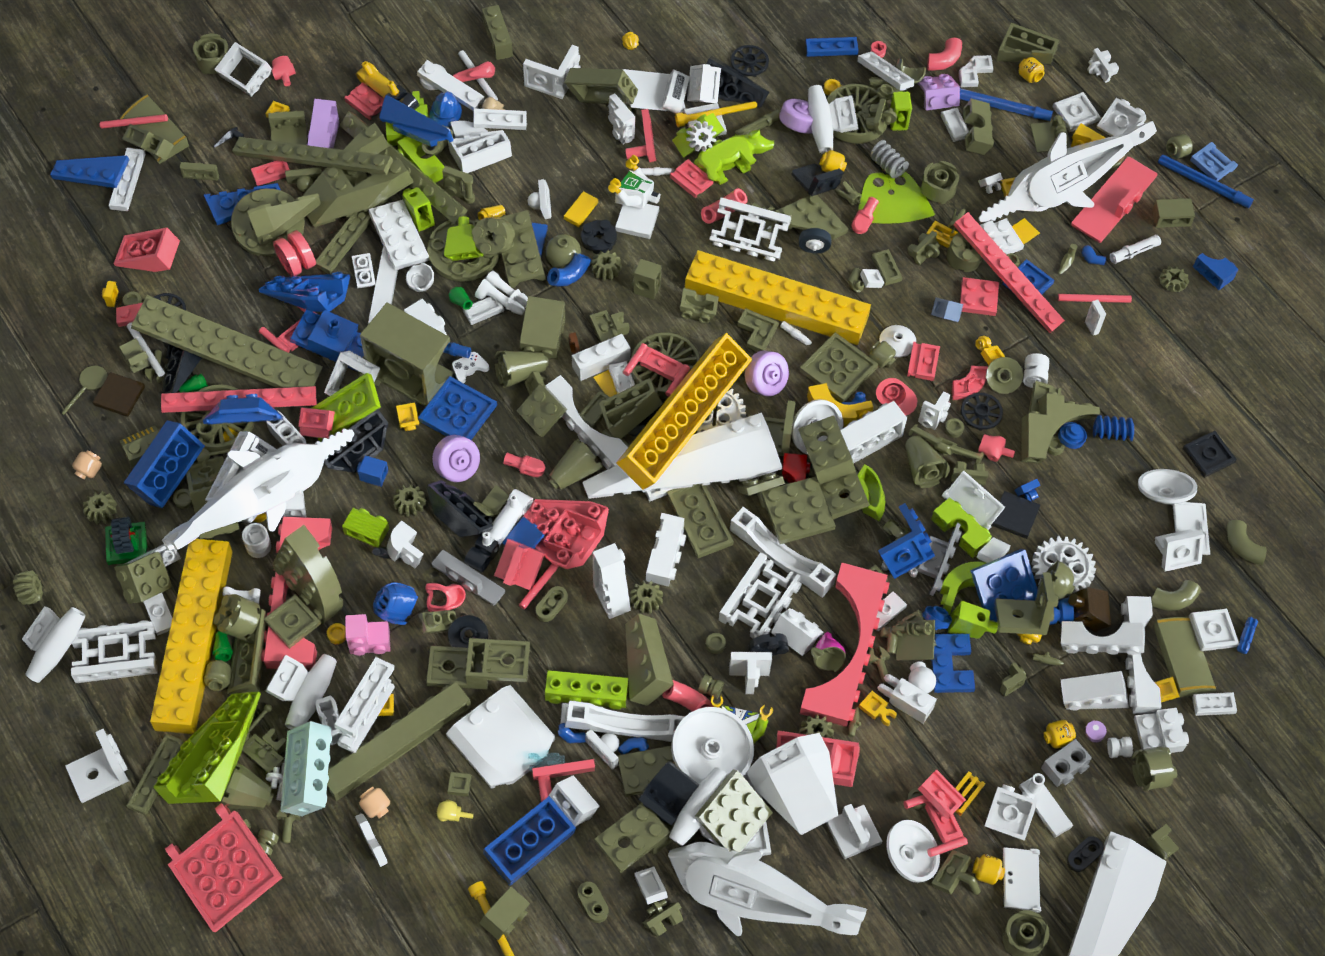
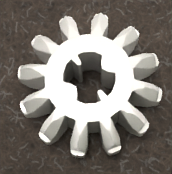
(696, 130)

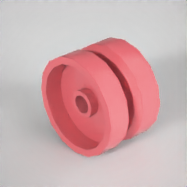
(294, 253)

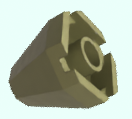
(246, 791)

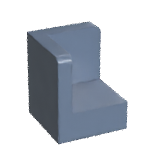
(947, 309)

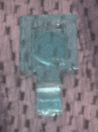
(551, 759)

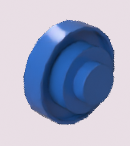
(1072, 435)
(940, 615)

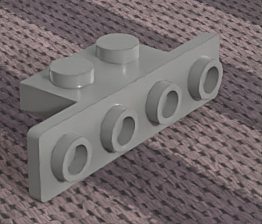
(938, 565)
(468, 577)

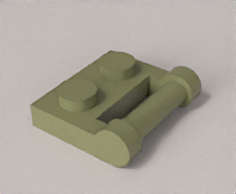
(454, 181)

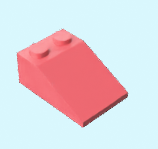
(148, 250)

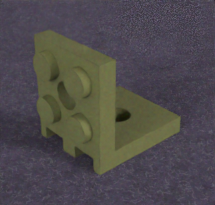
(781, 429)
(1034, 614)

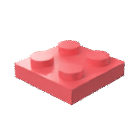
(979, 296)

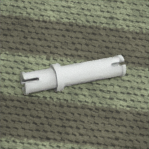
(1129, 252)

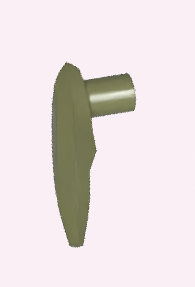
(1068, 259)

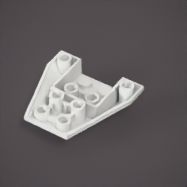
(798, 782)

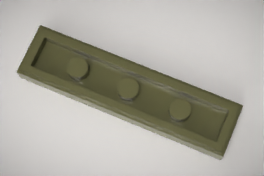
(145, 793)

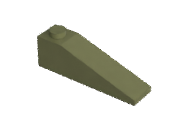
(272, 221)

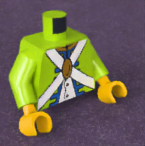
(755, 724)

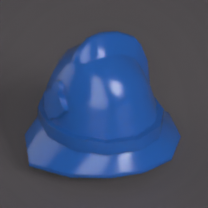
(445, 109)

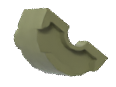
(698, 306)

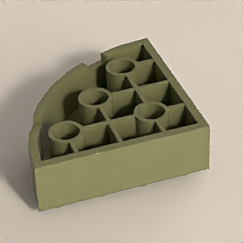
(309, 574)

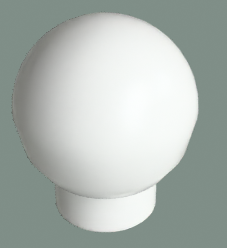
(922, 677)

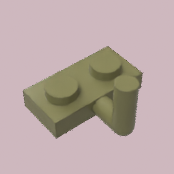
(953, 871)

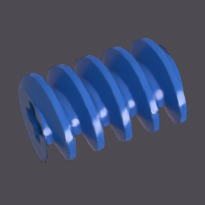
(1113, 427)

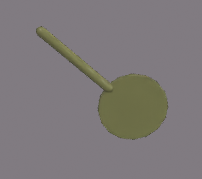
(91, 379)

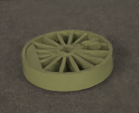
(862, 112)
(655, 342)
(209, 438)

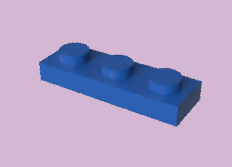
(831, 46)

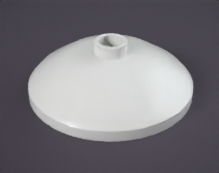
(813, 412)
(1167, 486)
(908, 851)

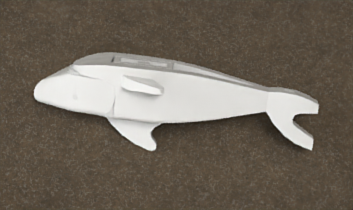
(750, 889)

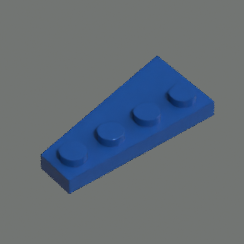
(93, 171)
(224, 203)

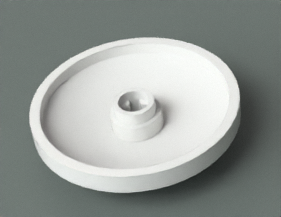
(711, 740)

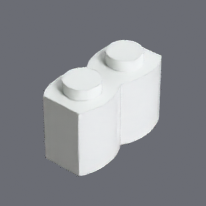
(328, 715)

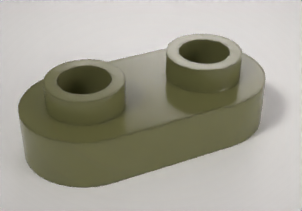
(551, 605)
(592, 901)

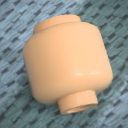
(86, 464)
(374, 802)

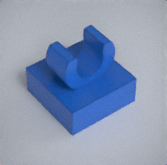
(1029, 490)

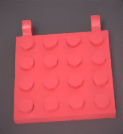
(223, 869)

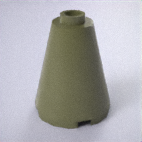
(518, 366)
(925, 463)
(574, 465)

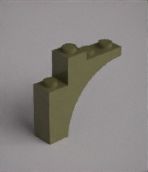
(1040, 426)

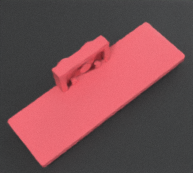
(1114, 199)

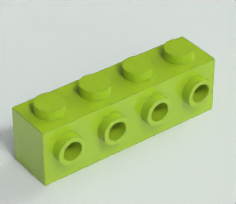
(587, 689)

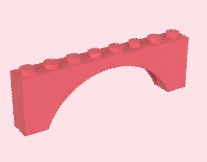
(304, 650)
(835, 698)

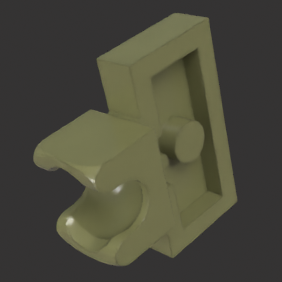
(608, 327)
(266, 751)

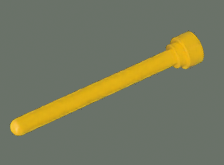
(682, 119)
(478, 892)

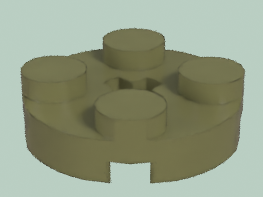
(892, 528)

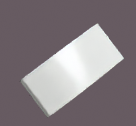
(363, 270)

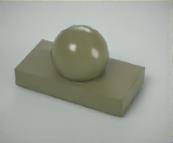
(303, 177)

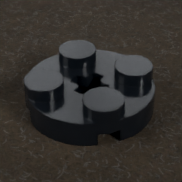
(598, 227)
(765, 643)

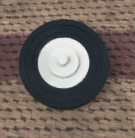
(815, 240)

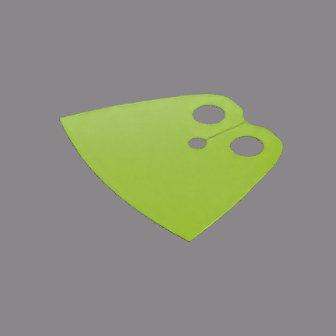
(903, 206)

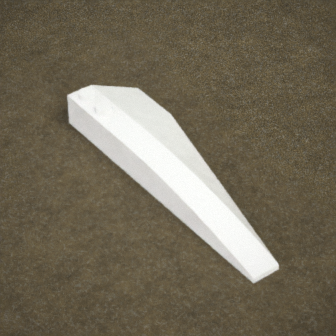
(718, 454)
(1117, 898)

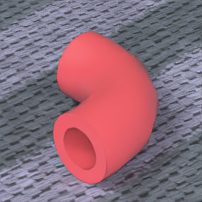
(947, 58)
(709, 213)
(686, 696)

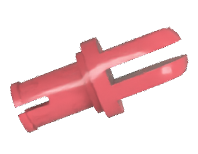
(864, 216)
(526, 465)

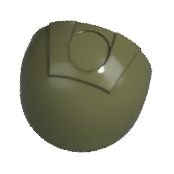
(915, 73)

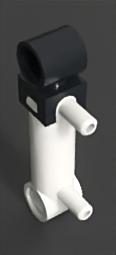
(488, 543)

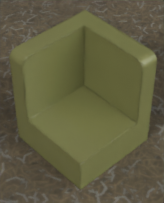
(1162, 843)

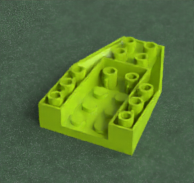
(210, 755)

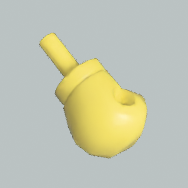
(450, 811)

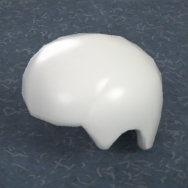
(420, 277)

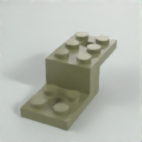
(833, 467)
(200, 480)
(478, 663)
(644, 832)

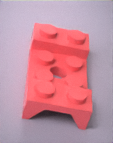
(842, 756)

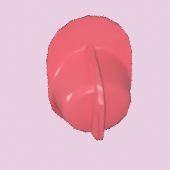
(895, 390)

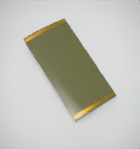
(167, 130)
(1183, 656)

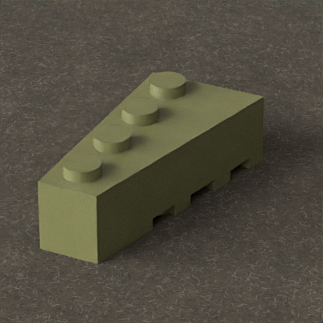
(647, 661)

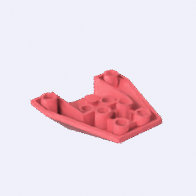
(569, 529)

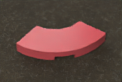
(970, 384)

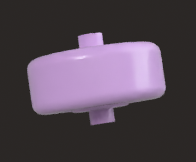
(796, 115)
(766, 373)
(456, 458)

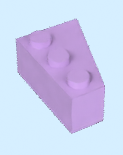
(323, 124)

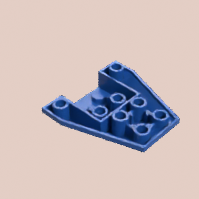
(309, 292)

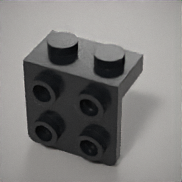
(815, 180)
(668, 792)

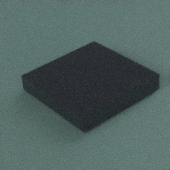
(1209, 454)
(1017, 515)

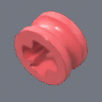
(878, 48)

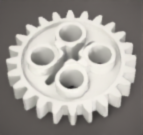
(730, 413)
(1056, 551)

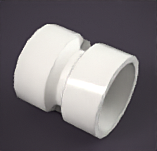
(1036, 369)
(256, 540)

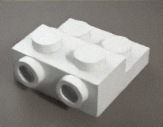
(1120, 117)
(621, 119)
(1003, 236)
(1162, 730)
(1011, 812)

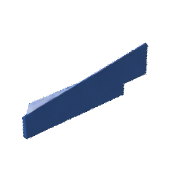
(413, 123)

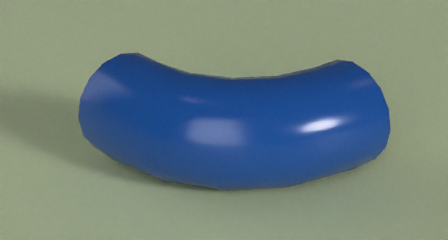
(570, 273)

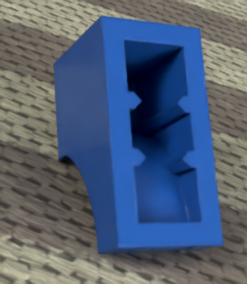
(1216, 271)

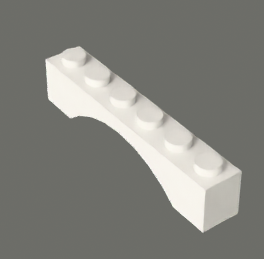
(601, 445)
(755, 533)
(1144, 692)
(588, 716)

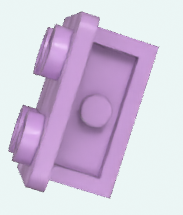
(940, 92)

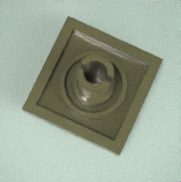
(757, 485)

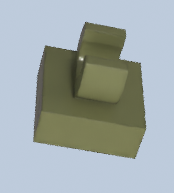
(533, 381)

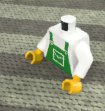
(635, 188)

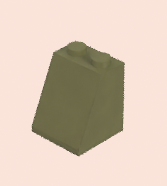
(543, 326)

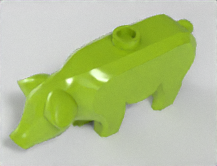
(730, 153)

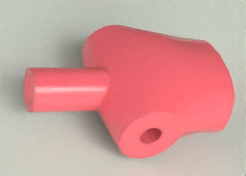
(283, 69)
(994, 447)

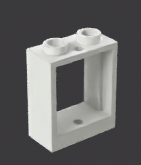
(232, 59)
(349, 358)

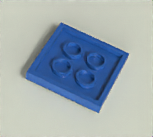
(457, 410)
(1004, 579)

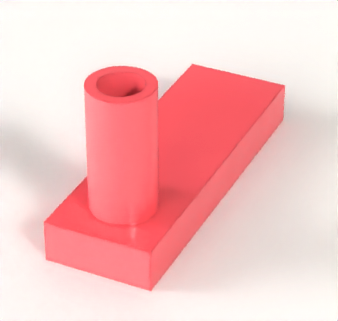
(648, 149)
(544, 774)

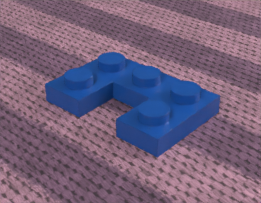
(942, 665)

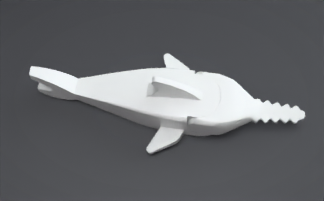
(1067, 173)
(260, 487)

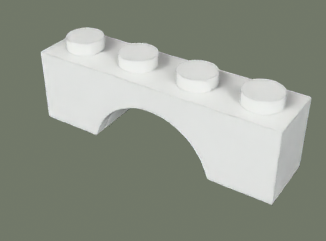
(1127, 639)

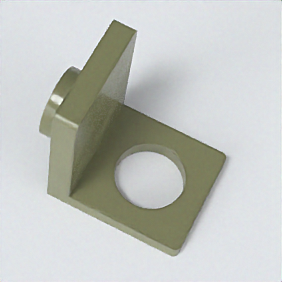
(493, 502)

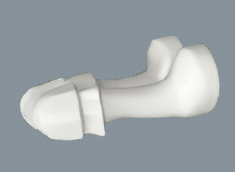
(516, 301)

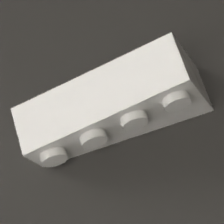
(610, 580)

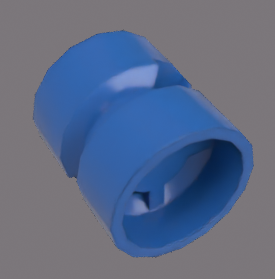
(1063, 612)

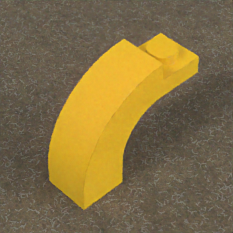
(848, 412)

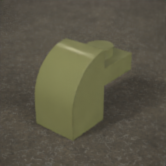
(134, 355)

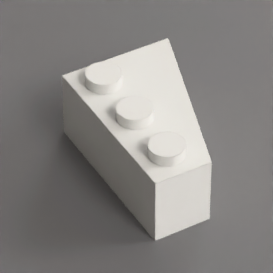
(1095, 692)

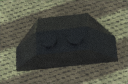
(367, 441)
(457, 510)

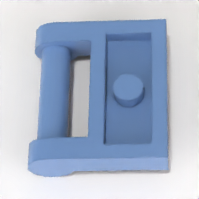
(1211, 165)

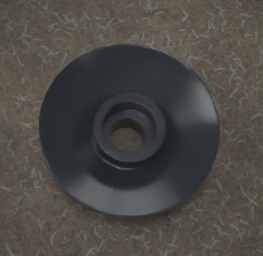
(460, 625)

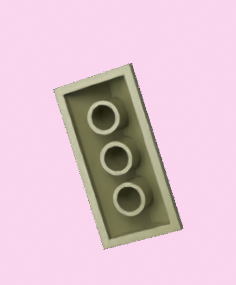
(246, 660)

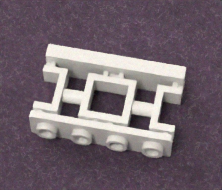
(754, 214)
(244, 442)
(747, 590)
(114, 666)
(365, 705)

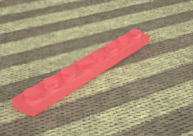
(1008, 272)
(208, 400)

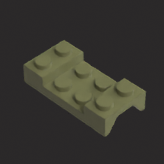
(523, 258)

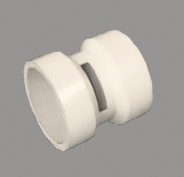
(1119, 747)

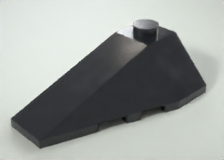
(736, 86)
(178, 369)

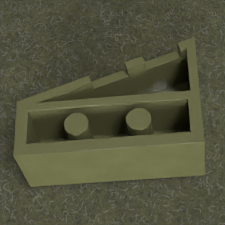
(1025, 43)
(630, 407)

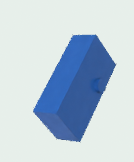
(164, 464)
(529, 840)

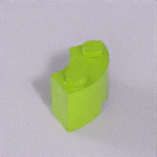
(681, 142)
(873, 492)

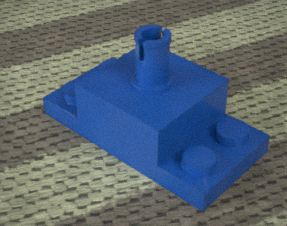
(327, 335)

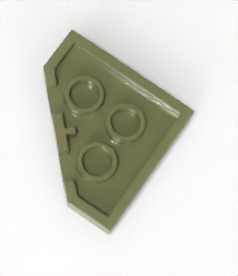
(814, 213)

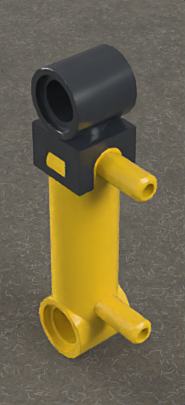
(371, 77)

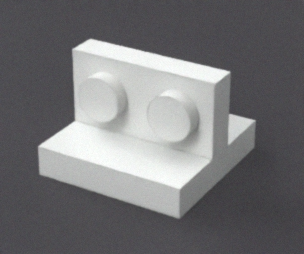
(703, 84)
(1181, 549)
(750, 665)
(853, 831)

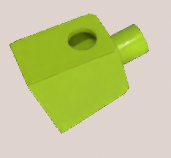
(414, 201)
(460, 242)
(971, 620)

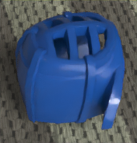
(398, 601)

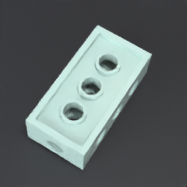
(306, 769)

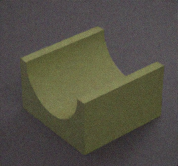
(406, 353)

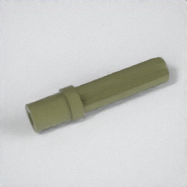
(765, 120)

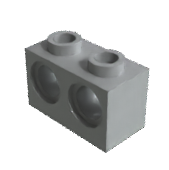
(1063, 760)

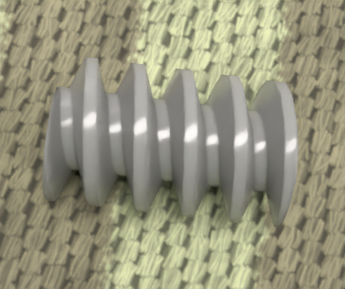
(888, 159)

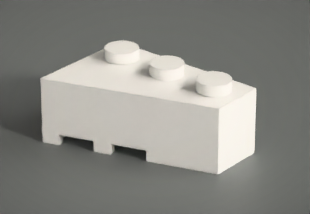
(480, 151)
(666, 550)

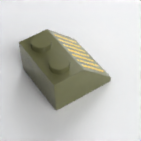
(137, 444)

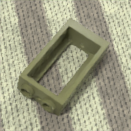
(598, 84)

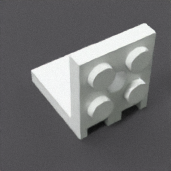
(549, 79)
(106, 762)

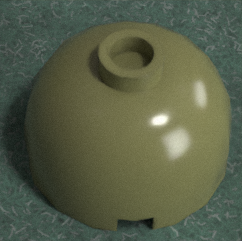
(561, 250)
(1063, 579)

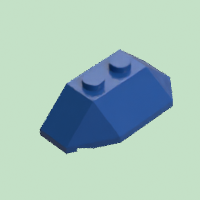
(242, 410)

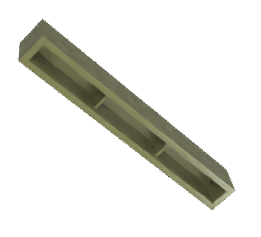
(396, 740)

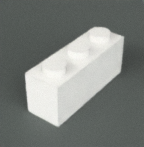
(599, 357)

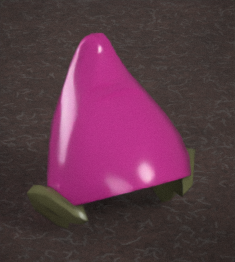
(828, 653)

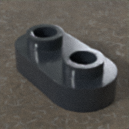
(1084, 855)

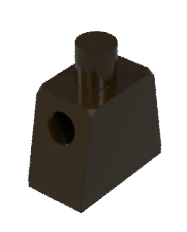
(1091, 608)

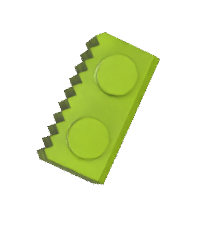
(902, 107)
(365, 527)

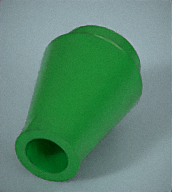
(459, 297)
(194, 384)
(222, 648)

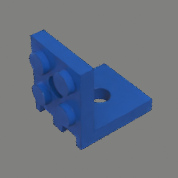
(914, 544)

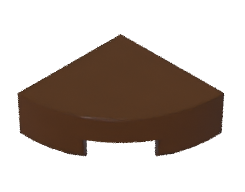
(573, 343)

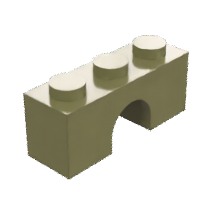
(499, 35)
(979, 138)

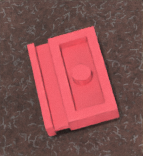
(365, 100)
(691, 178)
(923, 361)
(316, 422)
(941, 794)

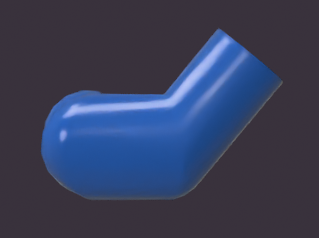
(1091, 257)
(859, 398)
(570, 737)
(635, 742)

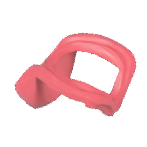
(454, 593)

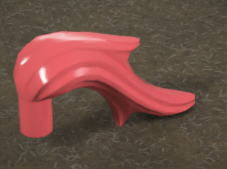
(484, 70)

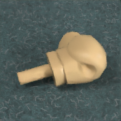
(491, 103)

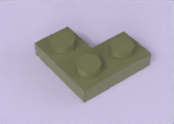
(762, 328)

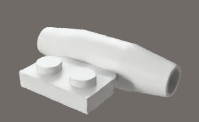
(835, 116)
(50, 640)
(301, 687)
(686, 823)

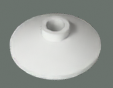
(902, 346)

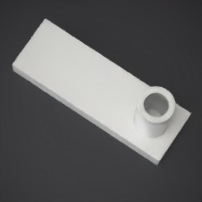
(1046, 806)

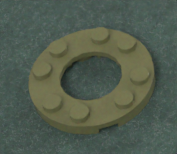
(241, 224)
(458, 270)

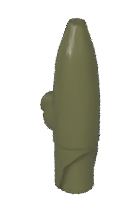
(1047, 659)
(854, 724)

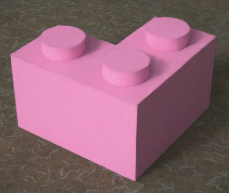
(365, 636)

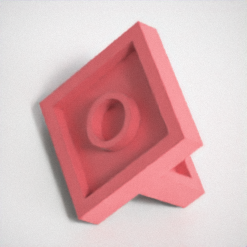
(519, 564)

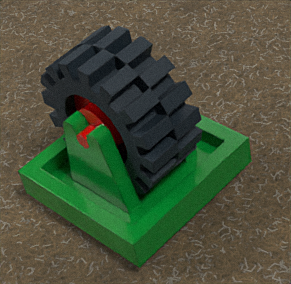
(125, 540)

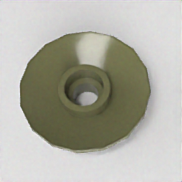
(1012, 370)

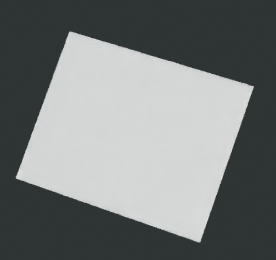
(650, 89)

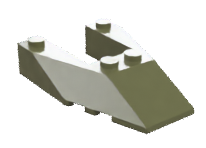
(351, 191)

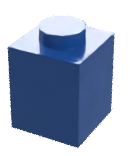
(372, 470)

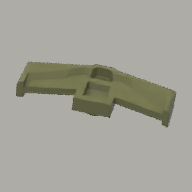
(945, 446)

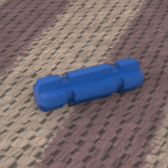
(1247, 635)

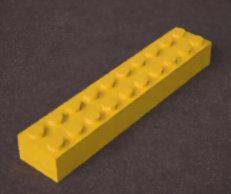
(778, 297)
(684, 412)
(191, 637)

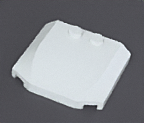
(500, 736)

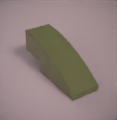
(148, 141)

